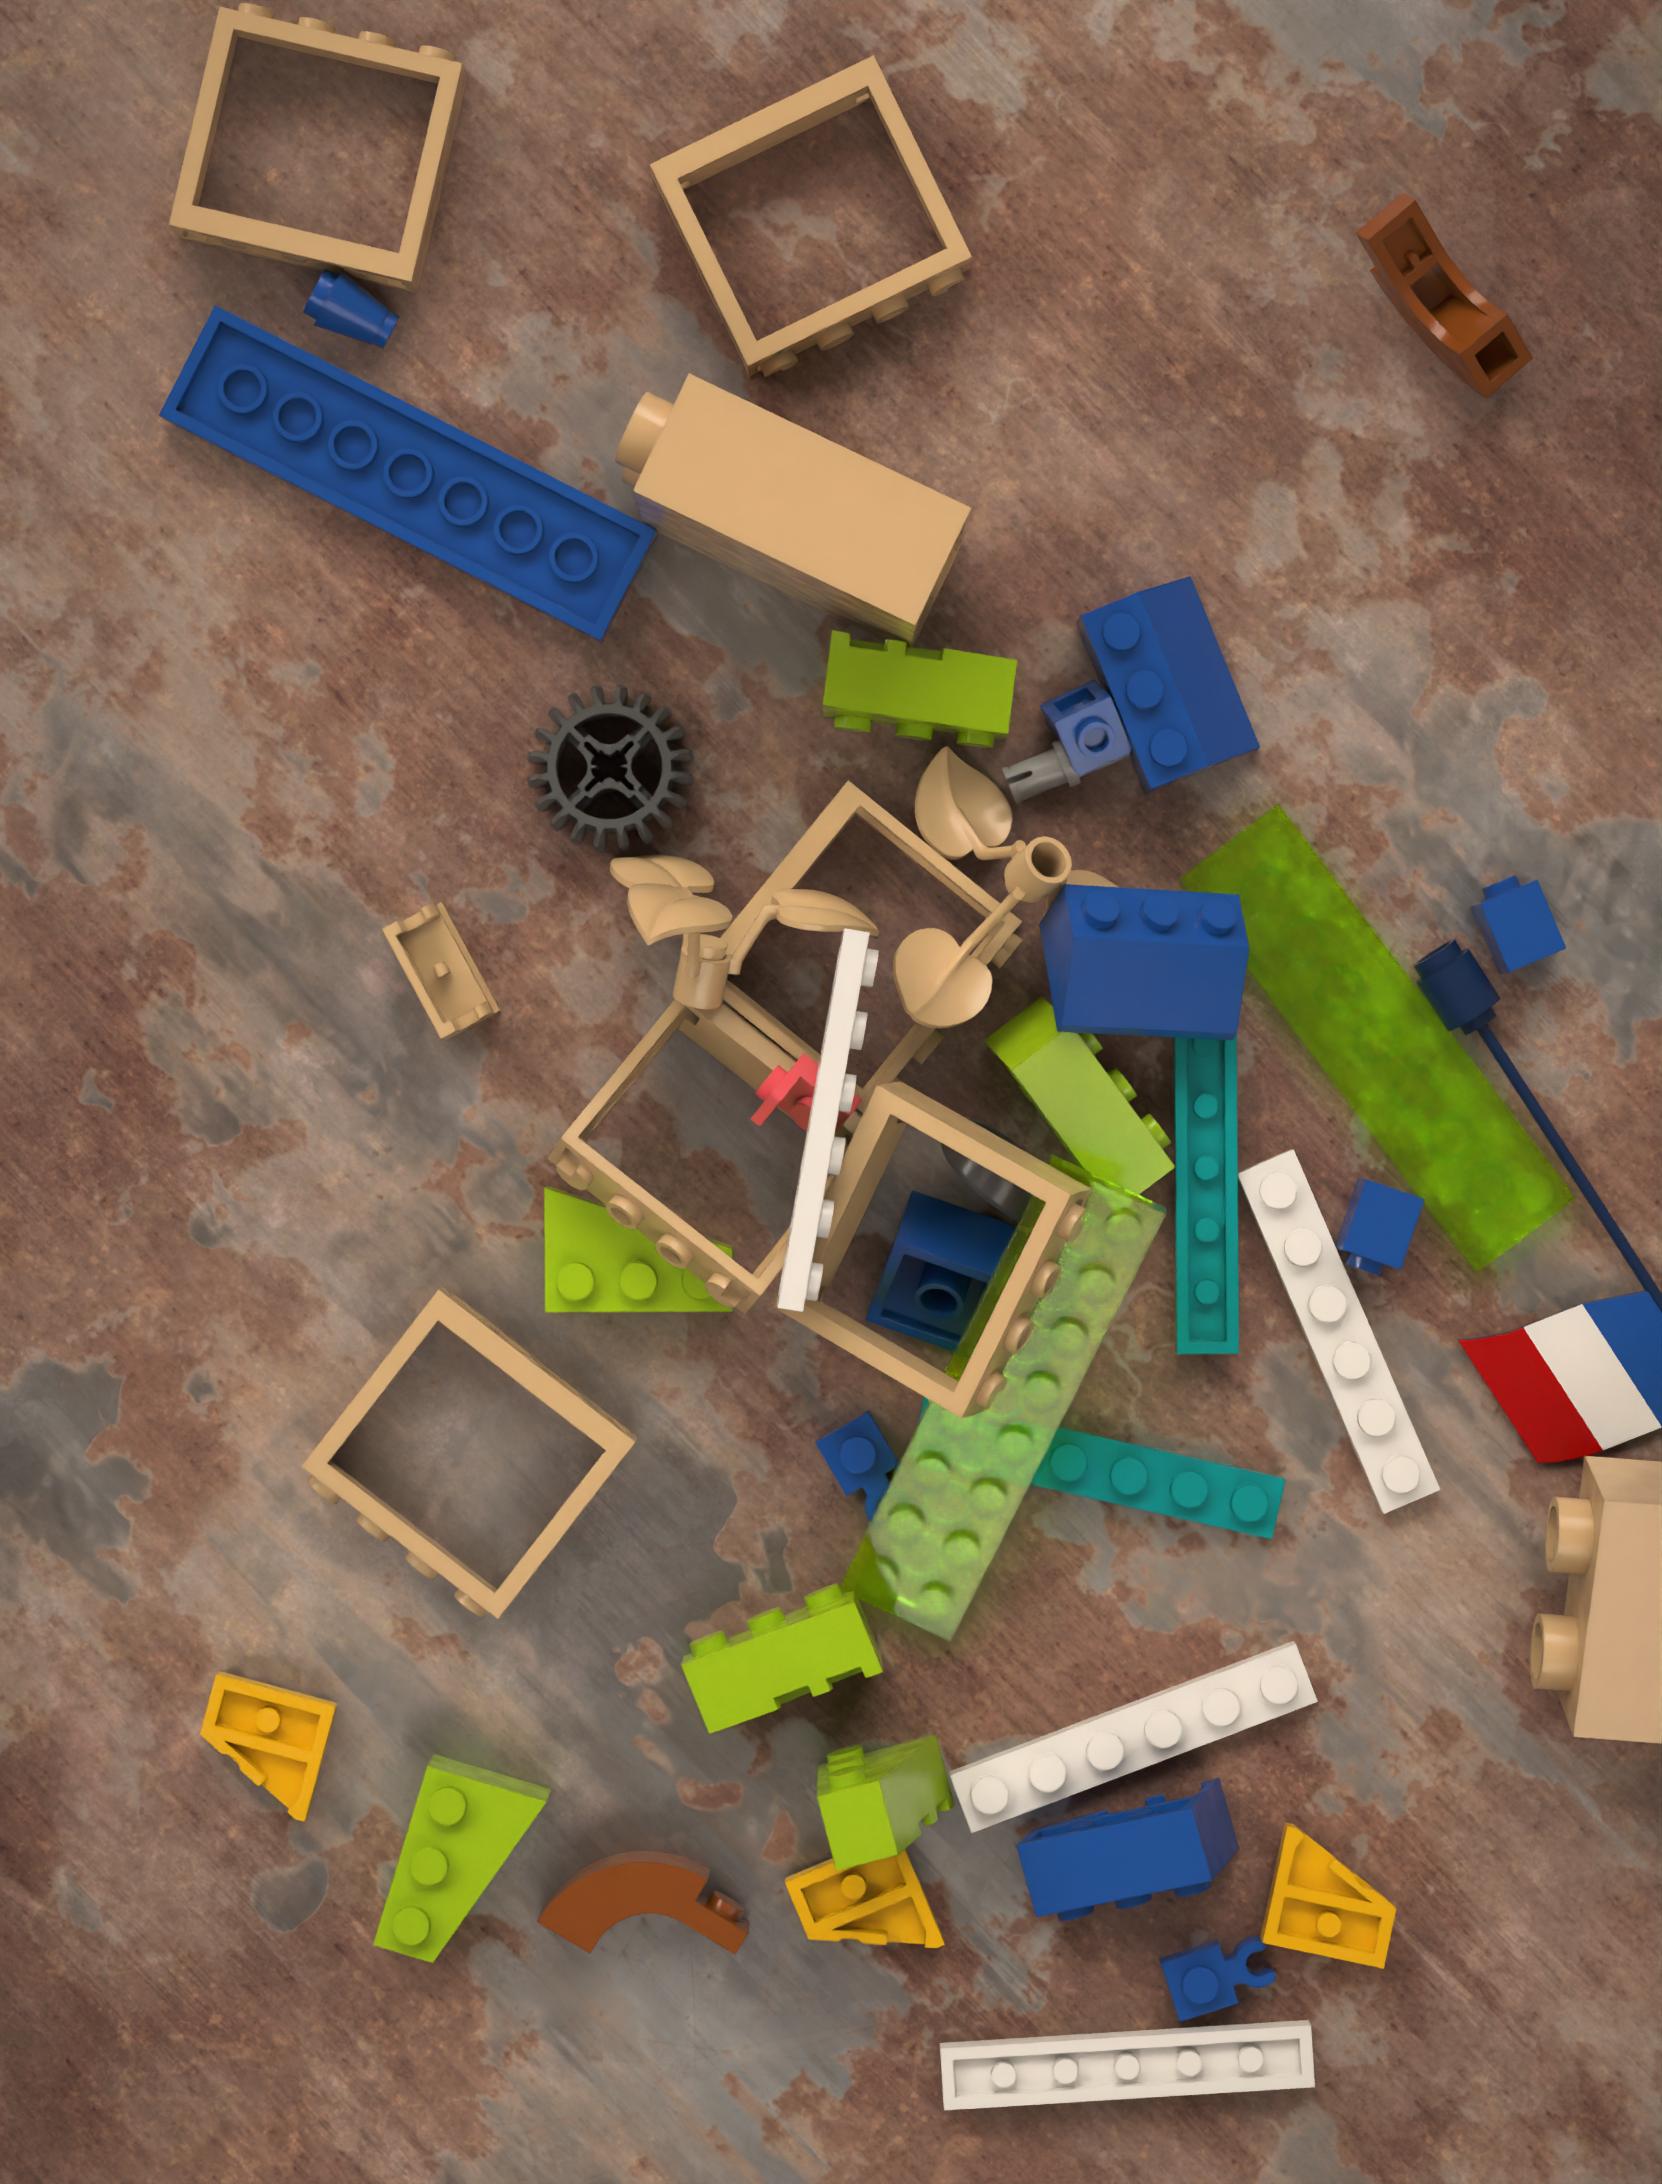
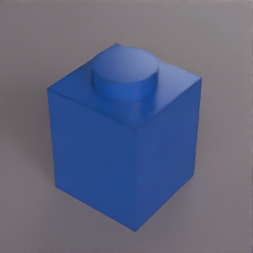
(1517, 924)
(1378, 1226)

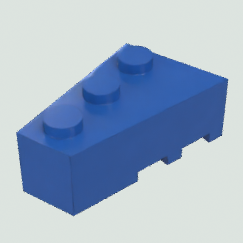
(1128, 1854)

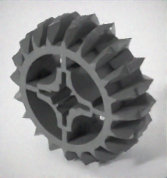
(572, 731)

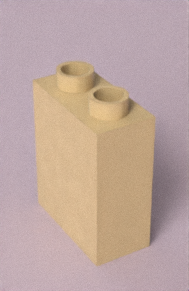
(791, 508)
(1609, 1640)

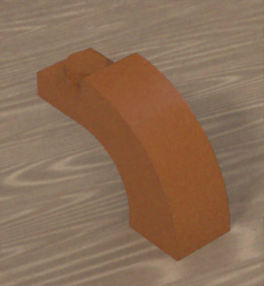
(1438, 300)
(639, 1885)

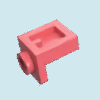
(794, 1094)

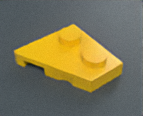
(271, 1735)
(865, 1903)
(1324, 1905)

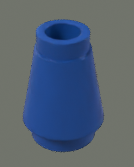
(350, 310)

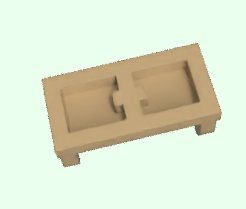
(441, 970)

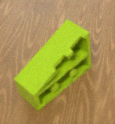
(918, 690)
(1081, 1099)
(610, 1268)
(781, 1658)
(879, 1797)
(452, 1850)

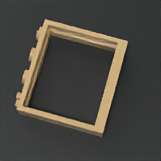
(768, 128)
(301, 247)
(850, 800)
(749, 1057)
(1032, 1278)
(532, 1374)

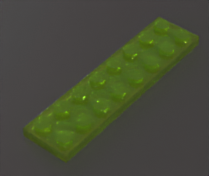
(1382, 1042)
(971, 1473)

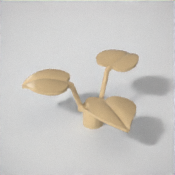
(958, 814)
(664, 906)

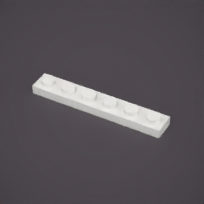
(832, 1093)
(1337, 1331)
(1132, 1736)
(1127, 2065)

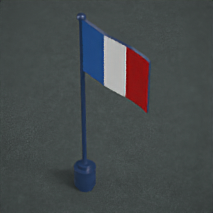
(1588, 1370)

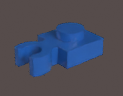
(859, 1458)
(1204, 1978)

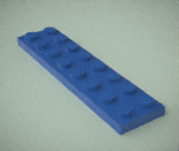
(408, 473)

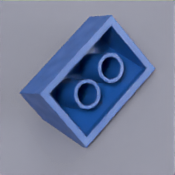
(1167, 683)
(1145, 961)
(937, 1270)

